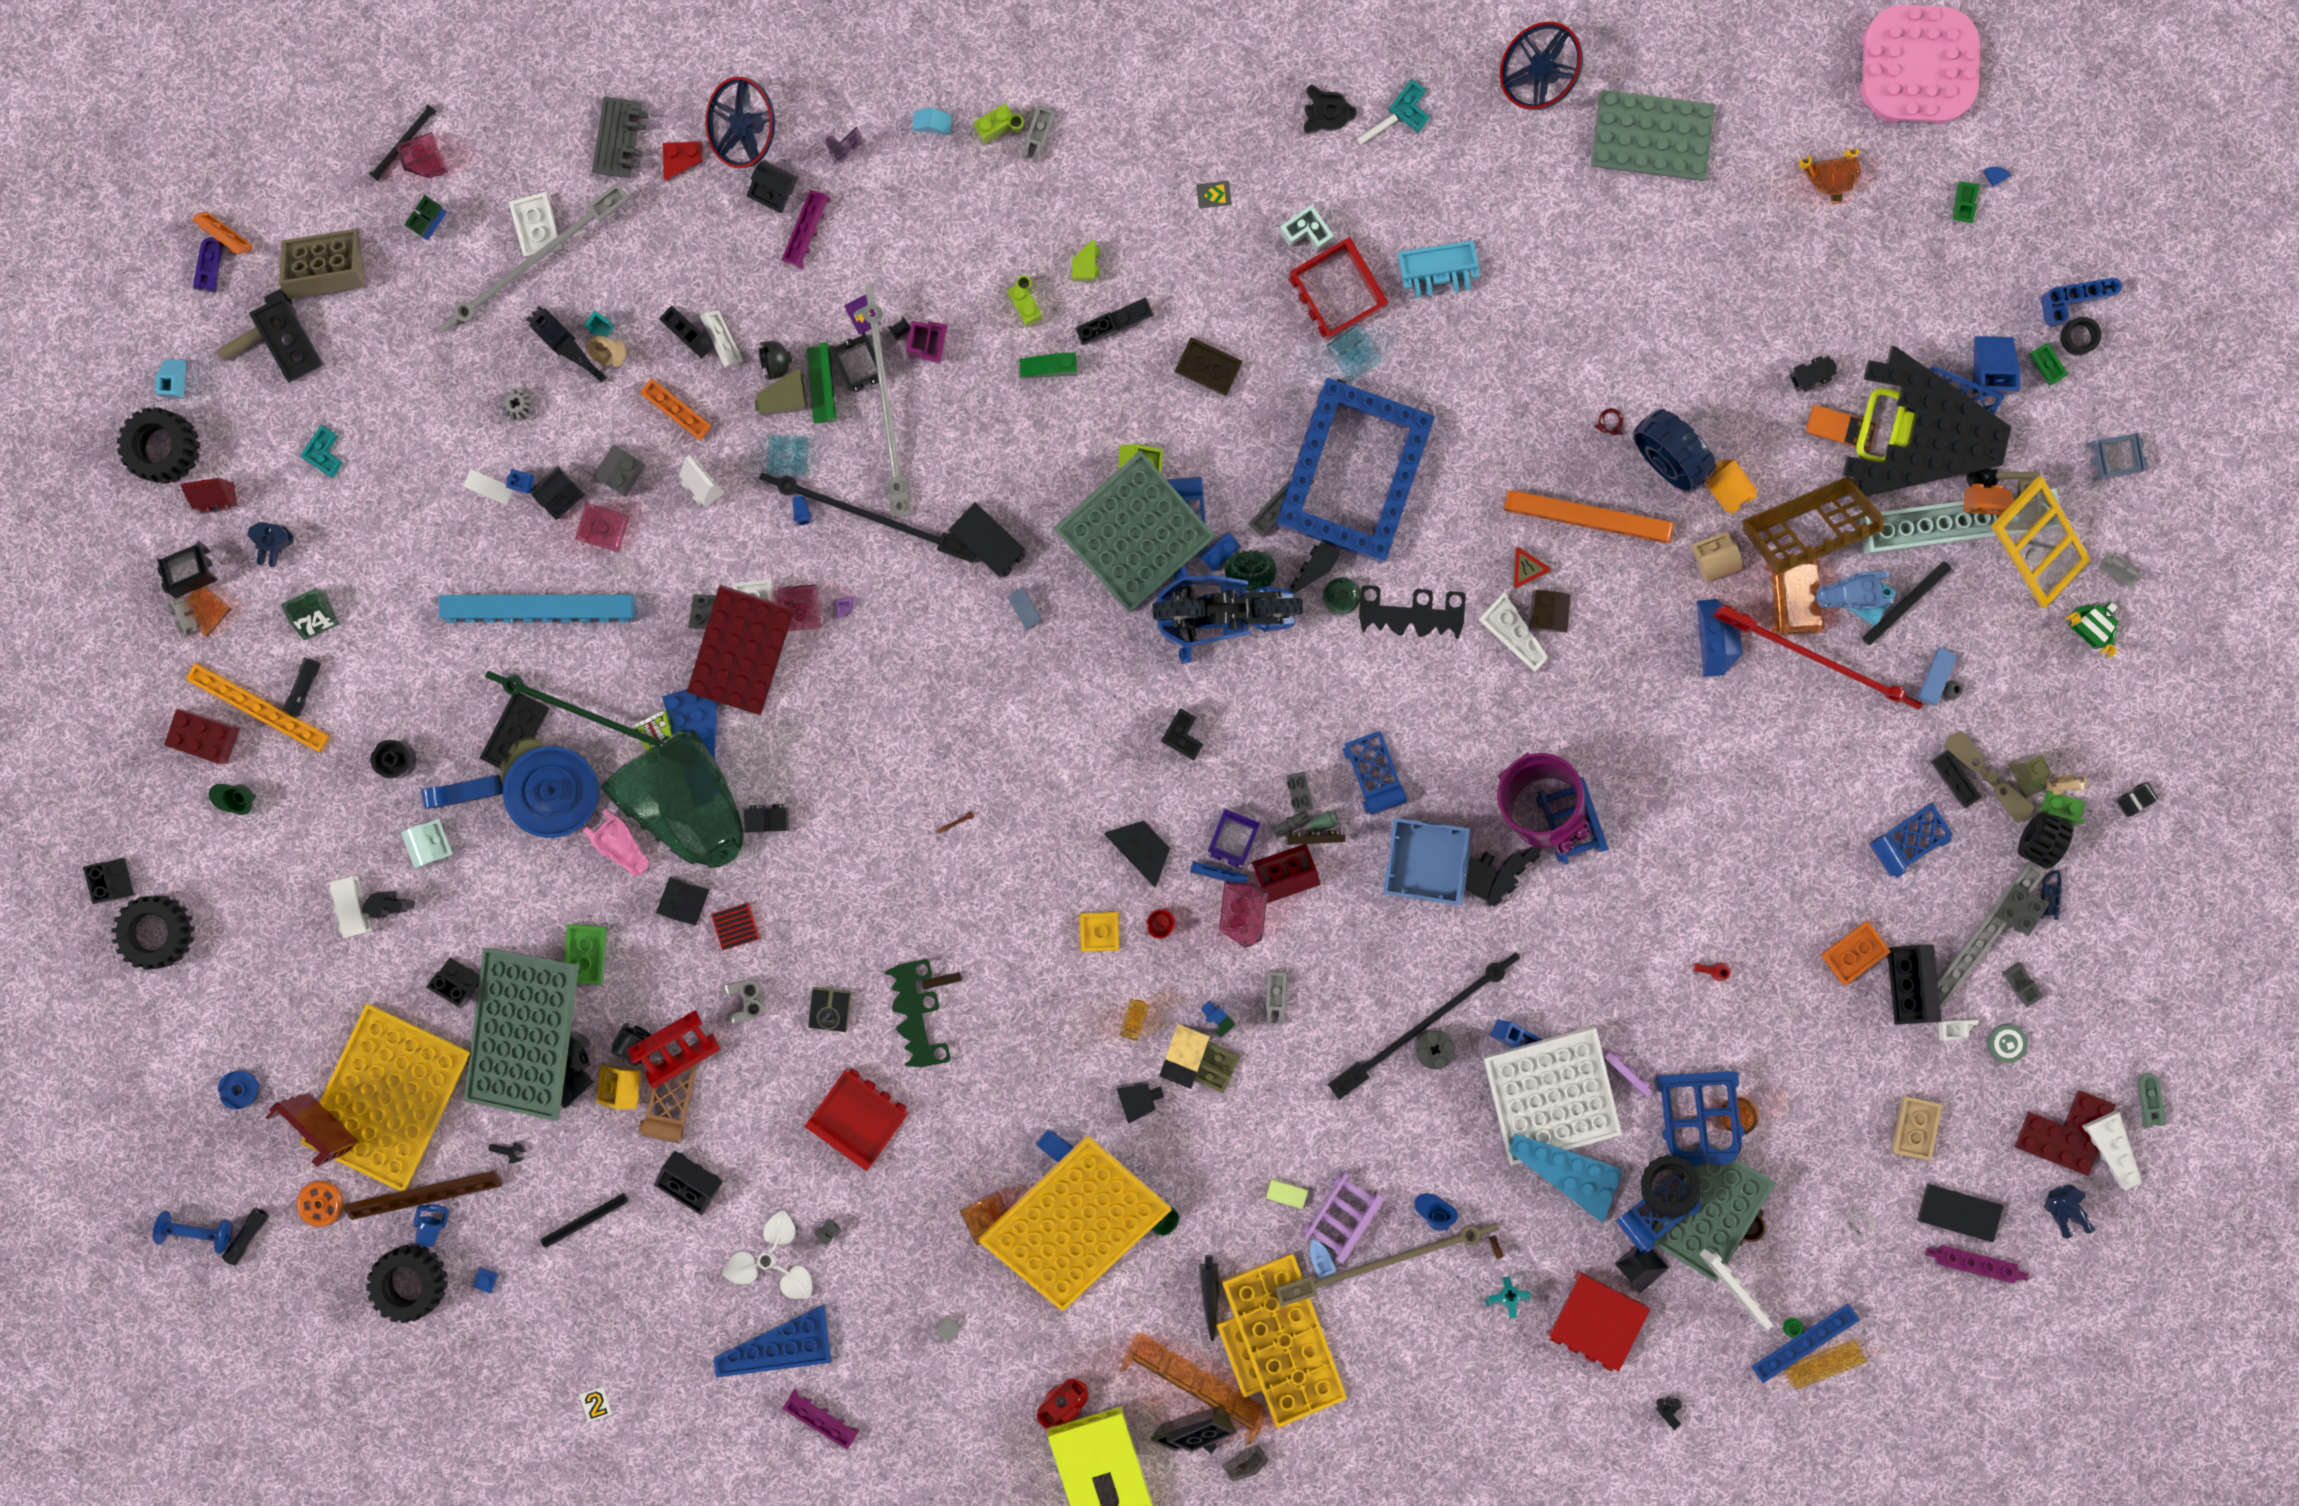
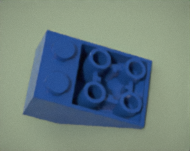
(1996, 364)

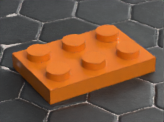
(1855, 953)

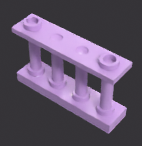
(1352, 1233)

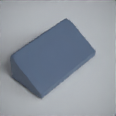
(1024, 608)

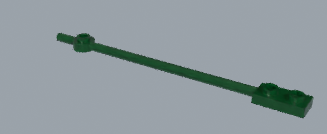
(512, 689)

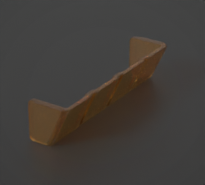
(1196, 1382)

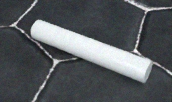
(1377, 129)

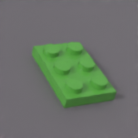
(586, 947)

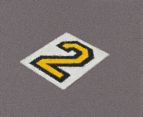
(595, 1404)

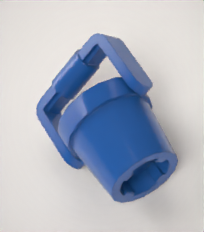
(429, 1227)

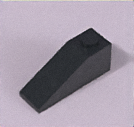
(686, 332)

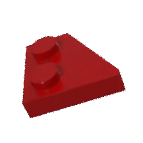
(680, 157)

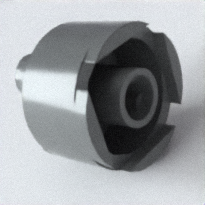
(1437, 1059)

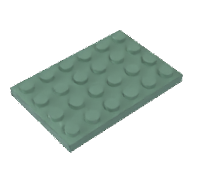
(1653, 135)
(1729, 1203)

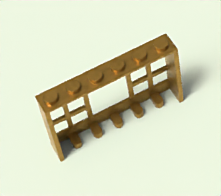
(1806, 503)

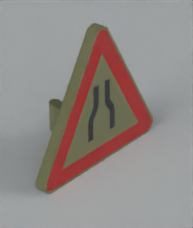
(1527, 568)

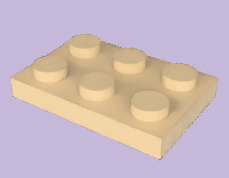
(1916, 1128)

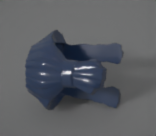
(2064, 1204)

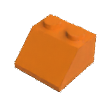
(1987, 500)

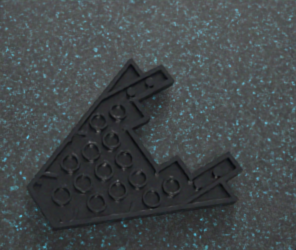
(1947, 432)

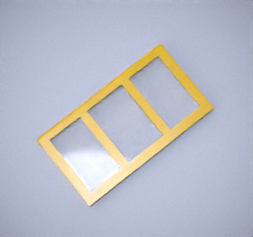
(2041, 542)

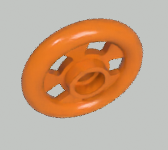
(326, 1218)

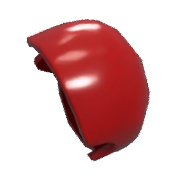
(1160, 923)

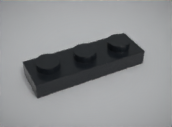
(1955, 779)

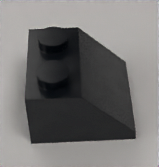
(682, 900)

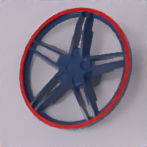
(1542, 66)
(742, 122)

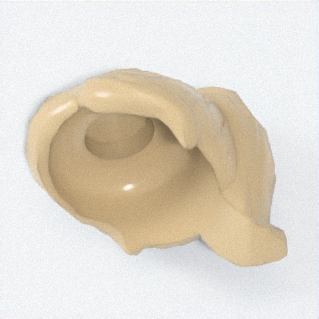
(606, 351)

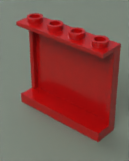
(857, 1118)
(1598, 1322)

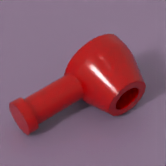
(1714, 970)

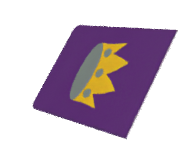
(855, 312)

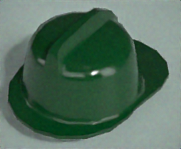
(233, 799)

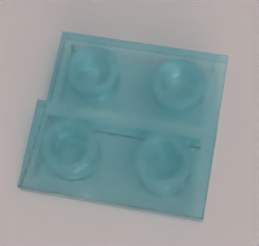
(787, 455)

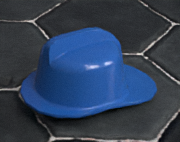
(1436, 1211)

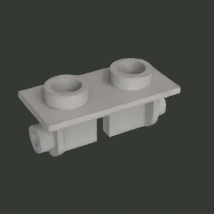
(2120, 569)
(184, 623)

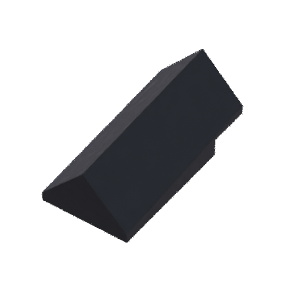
(1195, 1430)

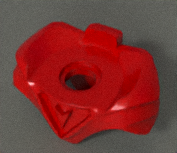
(1051, 1414)

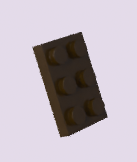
(1208, 366)
(1315, 837)

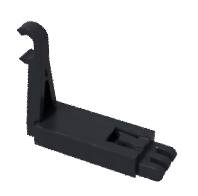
(561, 340)

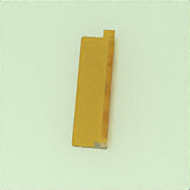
(1825, 1364)

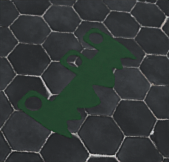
(912, 1006)

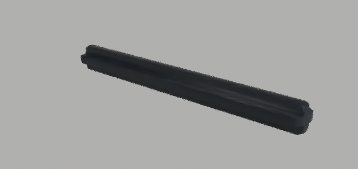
(1906, 603)

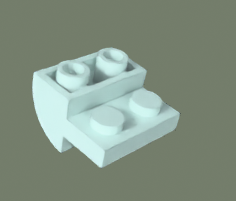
(426, 843)

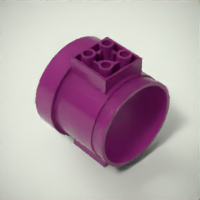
(1537, 767)

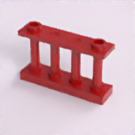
(681, 1061)

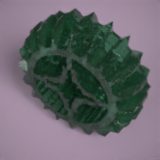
(1253, 567)

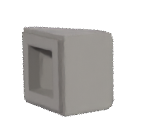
(947, 1329)

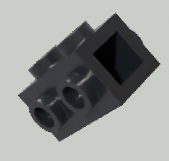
(1819, 371)

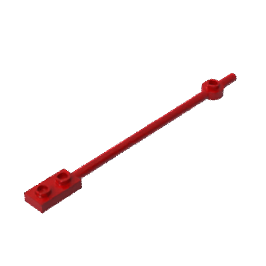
(1746, 623)

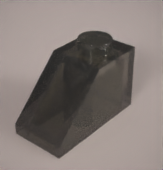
(1246, 1463)

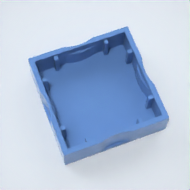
(1428, 861)

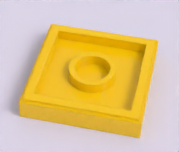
(1099, 931)

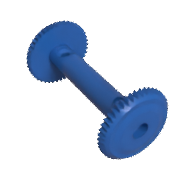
(163, 1224)

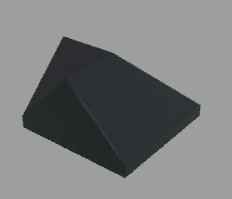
(1641, 1267)

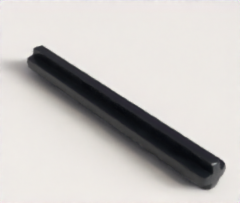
(584, 1220)

